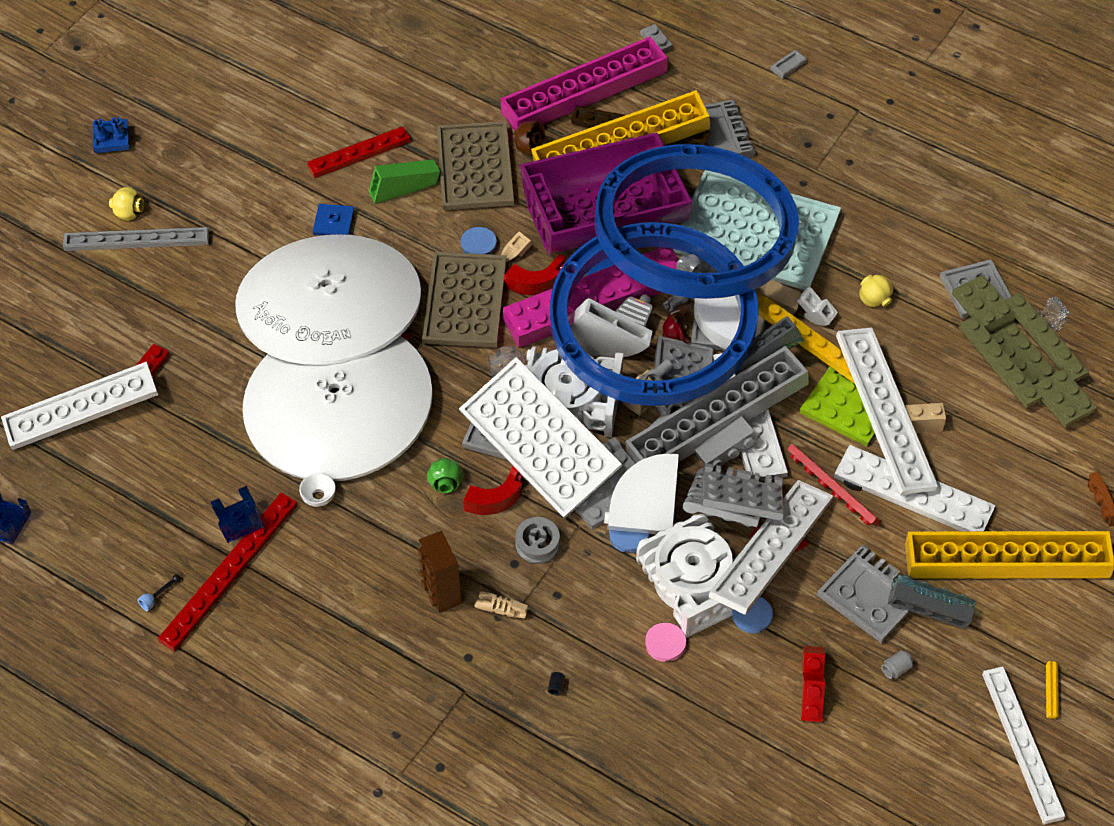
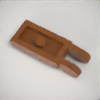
(1102, 497)

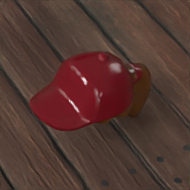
(676, 325)

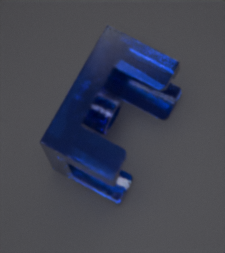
(239, 517)
(12, 519)

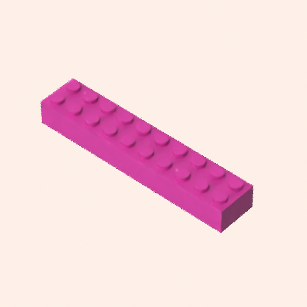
(585, 84)
(610, 287)

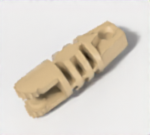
(501, 605)

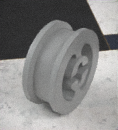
(536, 551)

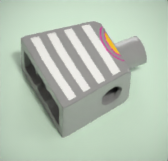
(637, 310)

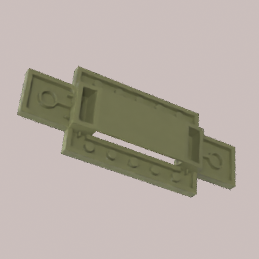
(1015, 356)

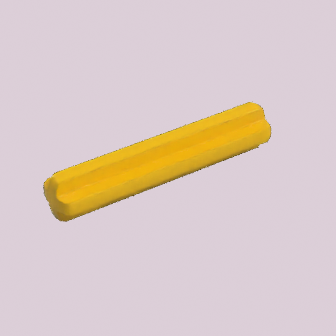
(1052, 702)

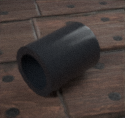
(556, 683)

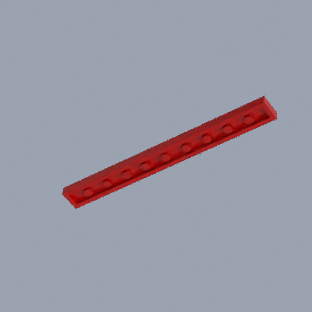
(226, 573)

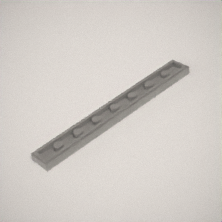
(136, 239)

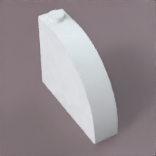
(720, 319)
(606, 331)
(645, 496)

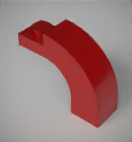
(533, 282)
(494, 500)

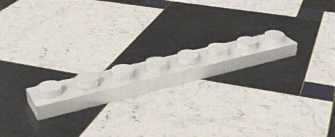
(1023, 745)

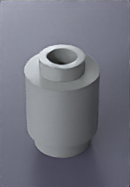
(897, 664)

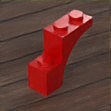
(812, 683)

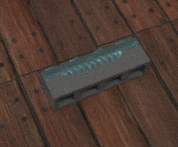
(771, 340)
(931, 601)

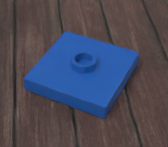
(333, 220)

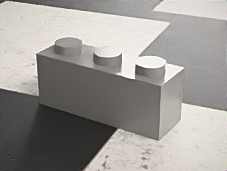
(726, 443)

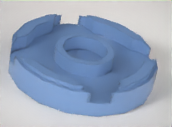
(478, 241)
(626, 540)
(756, 619)

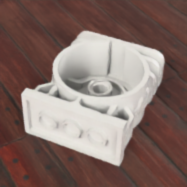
(590, 407)
(685, 585)

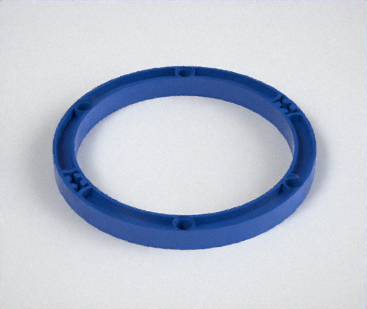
(691, 283)
(630, 389)

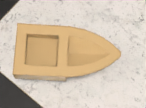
(516, 246)

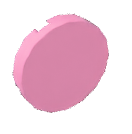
(665, 642)

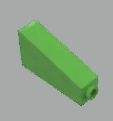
(402, 178)

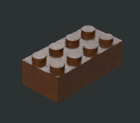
(439, 571)

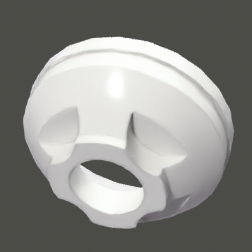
(317, 483)

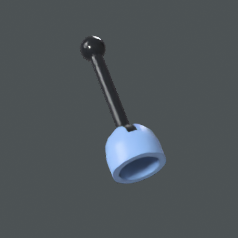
(147, 600)

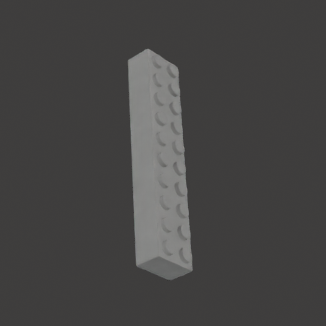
(742, 396)

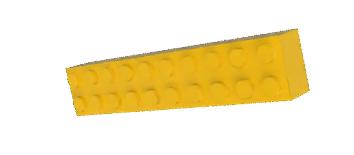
(670, 119)
(1009, 554)

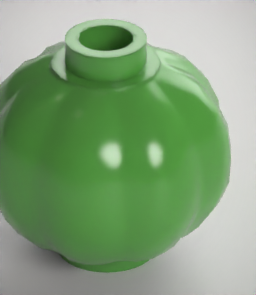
(445, 475)

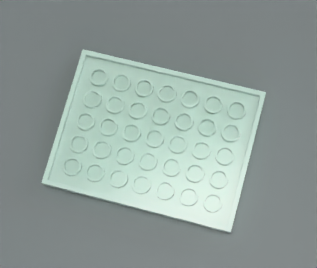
(749, 227)

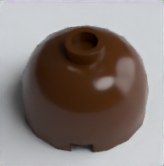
(528, 136)

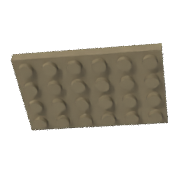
(475, 165)
(464, 299)

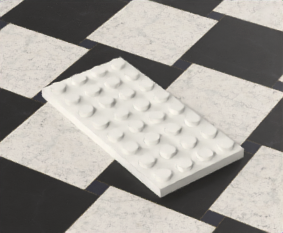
(540, 437)

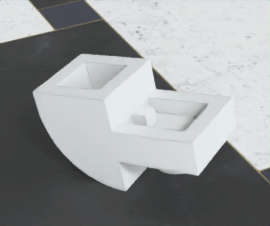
(817, 310)

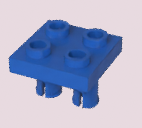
(110, 135)

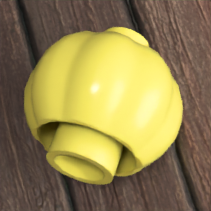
(126, 202)
(876, 291)

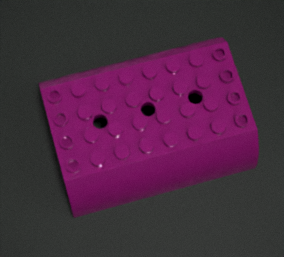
(569, 186)

